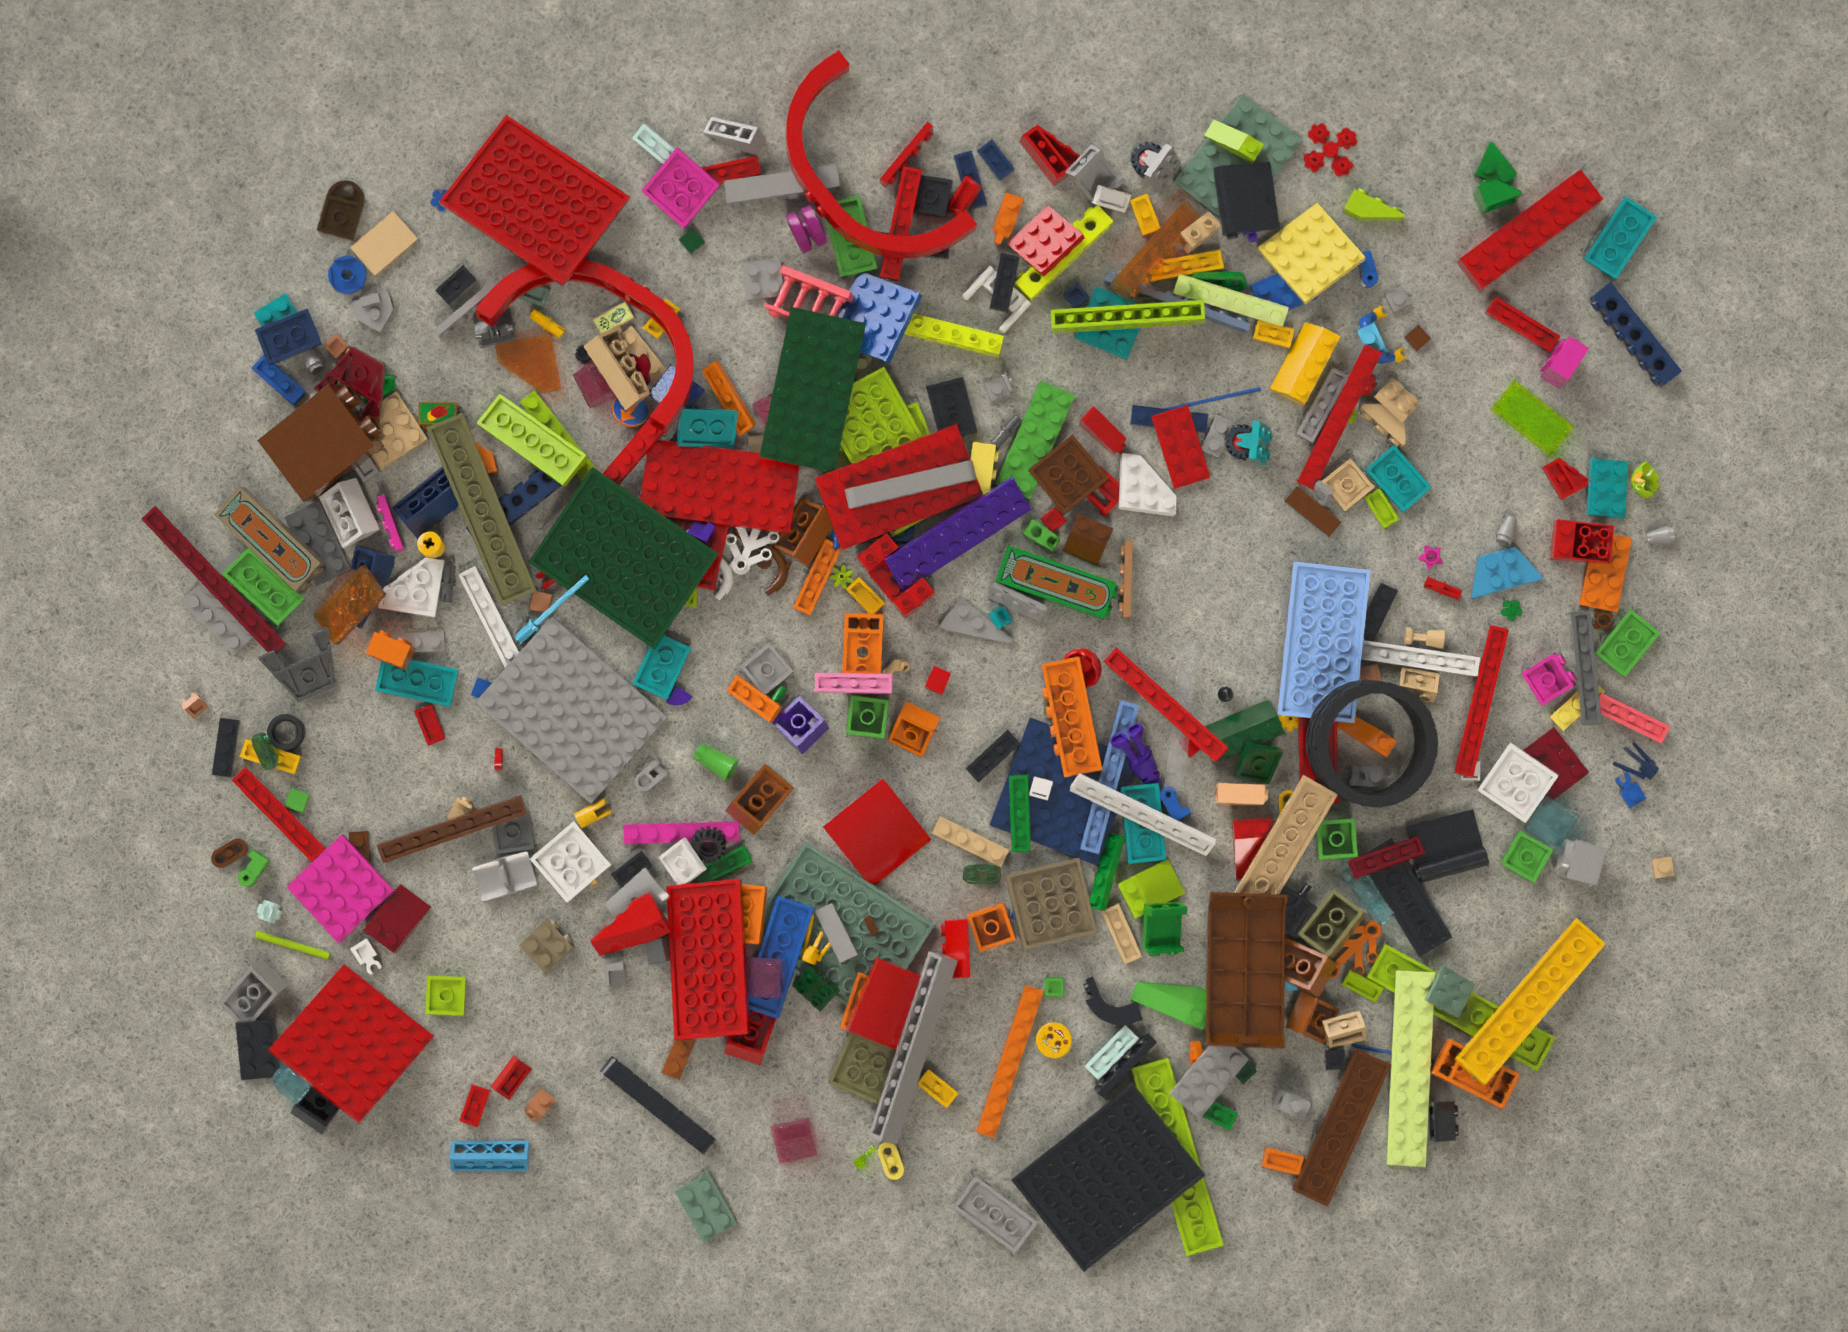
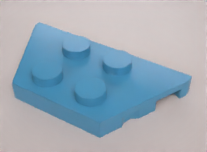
(1502, 571)

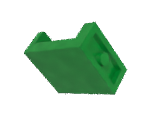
(1162, 928)

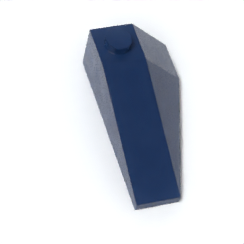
(377, 562)

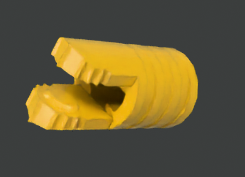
(588, 816)

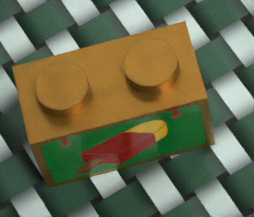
(434, 412)

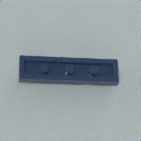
(1142, 417)

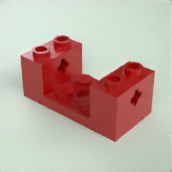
(873, 562)

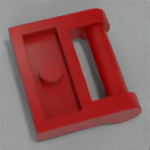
(1110, 491)

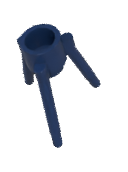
(1647, 767)

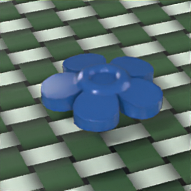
(434, 202)

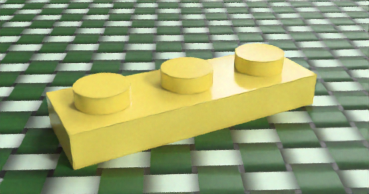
(1569, 711)

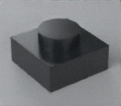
(1334, 1059)

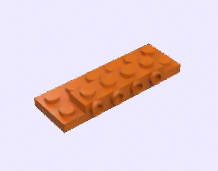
(1070, 717)

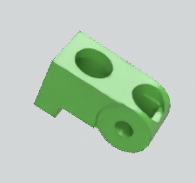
(1041, 535)
(254, 869)

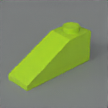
(1234, 141)

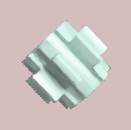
(269, 911)

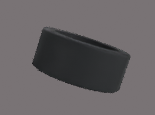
(300, 732)

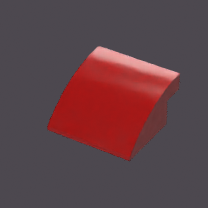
(877, 833)
(884, 1003)

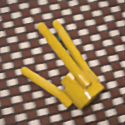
(811, 953)

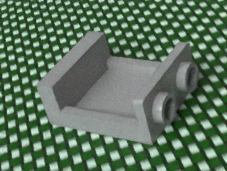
(1093, 170)

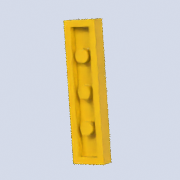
(1189, 265)

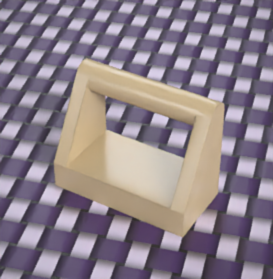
(1344, 1026)

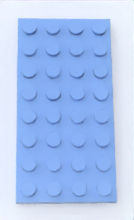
(1322, 637)

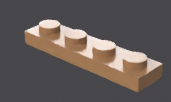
(1126, 587)

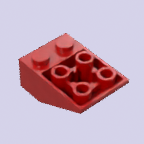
(1581, 542)

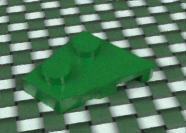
(1495, 166)

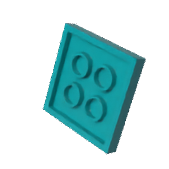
(1116, 342)

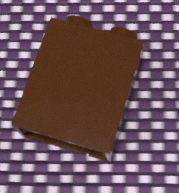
(322, 441)

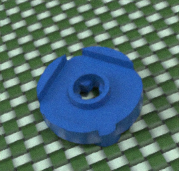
(338, 269)

